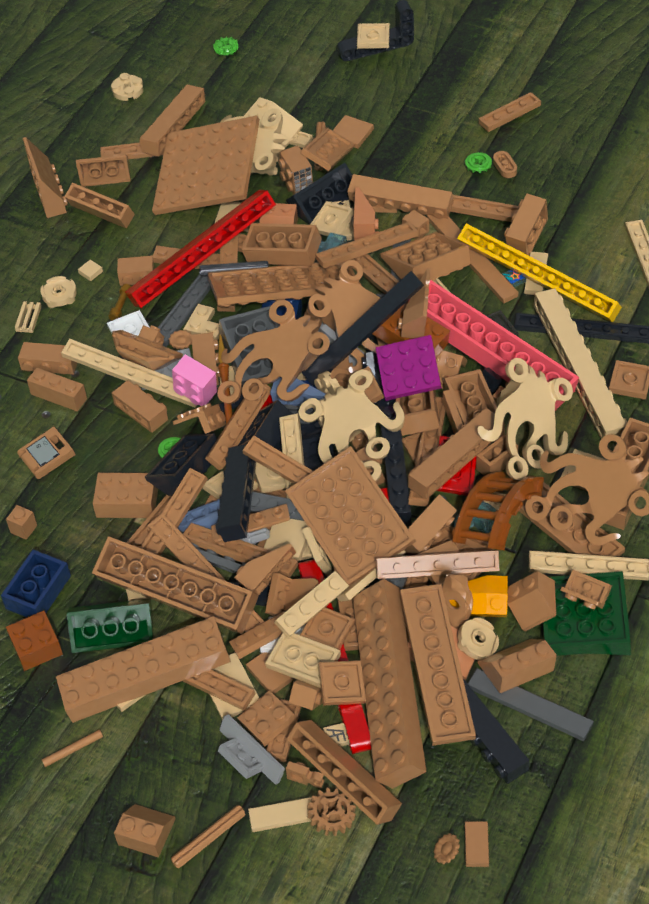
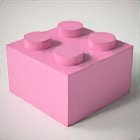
(194, 381)

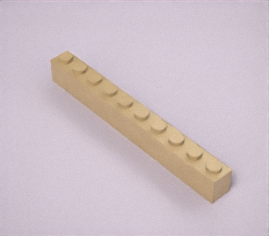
(577, 359)

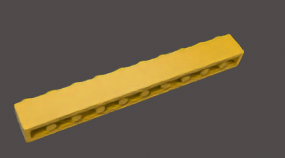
(540, 273)

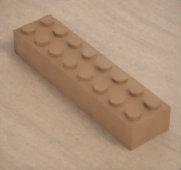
(175, 584)
(142, 669)

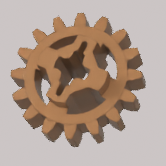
(335, 819)

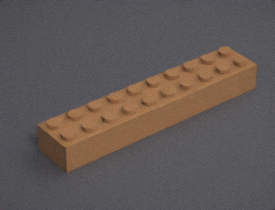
(388, 685)

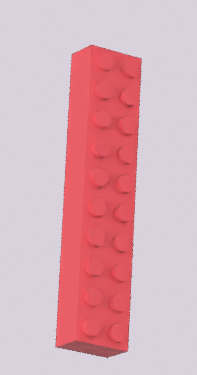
(487, 340)

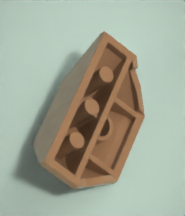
(143, 351)

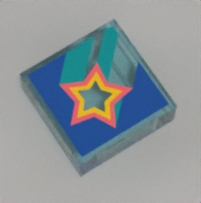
(514, 278)

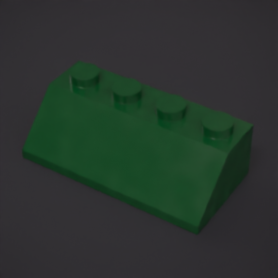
(110, 625)

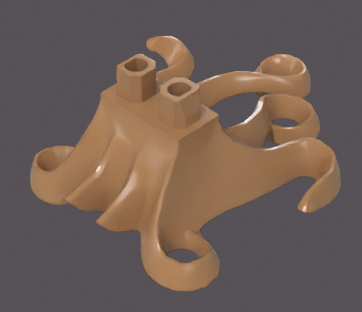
(344, 304)
(290, 349)
(608, 485)

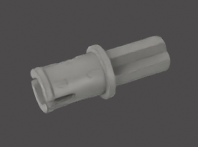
(257, 536)

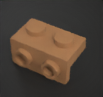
(587, 589)

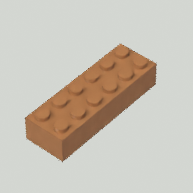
(637, 442)

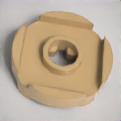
(127, 87)
(54, 299)
(326, 384)
(468, 643)

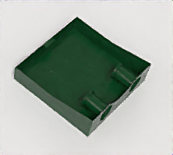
(586, 630)

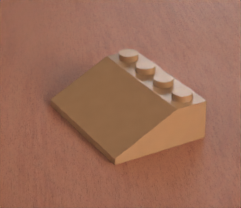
(45, 181)
(431, 252)

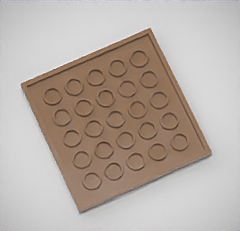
(206, 165)

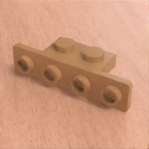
(262, 519)

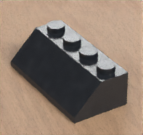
(329, 188)
(185, 454)

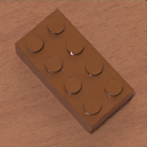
(391, 334)

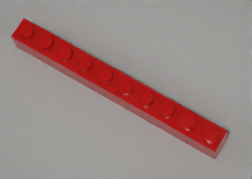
(200, 248)

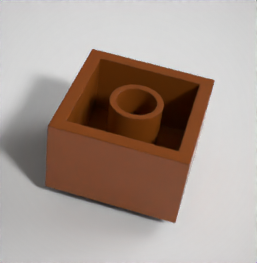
(34, 640)

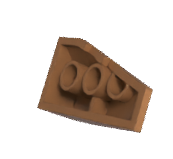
(415, 313)

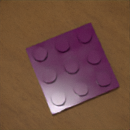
(408, 367)

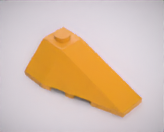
(488, 596)

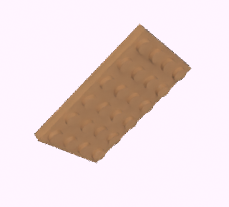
(349, 515)

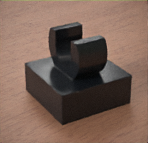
(492, 379)

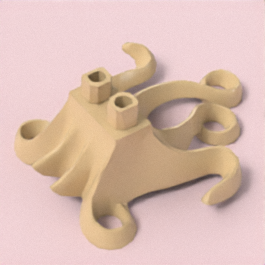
(267, 143)
(529, 400)
(351, 414)

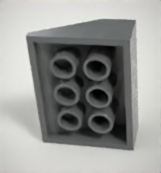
(240, 325)

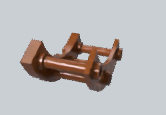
(511, 504)

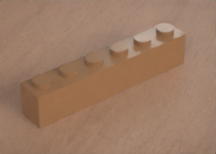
(172, 119)
(402, 196)
(451, 456)
(344, 772)

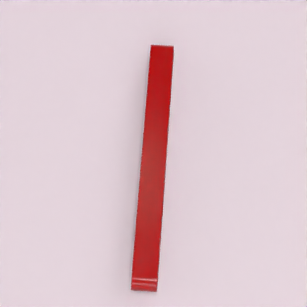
(351, 714)

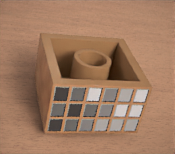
(295, 169)

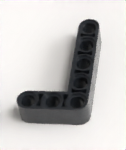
(399, 36)

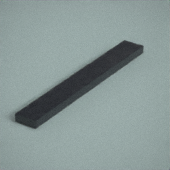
(364, 326)
(590, 328)

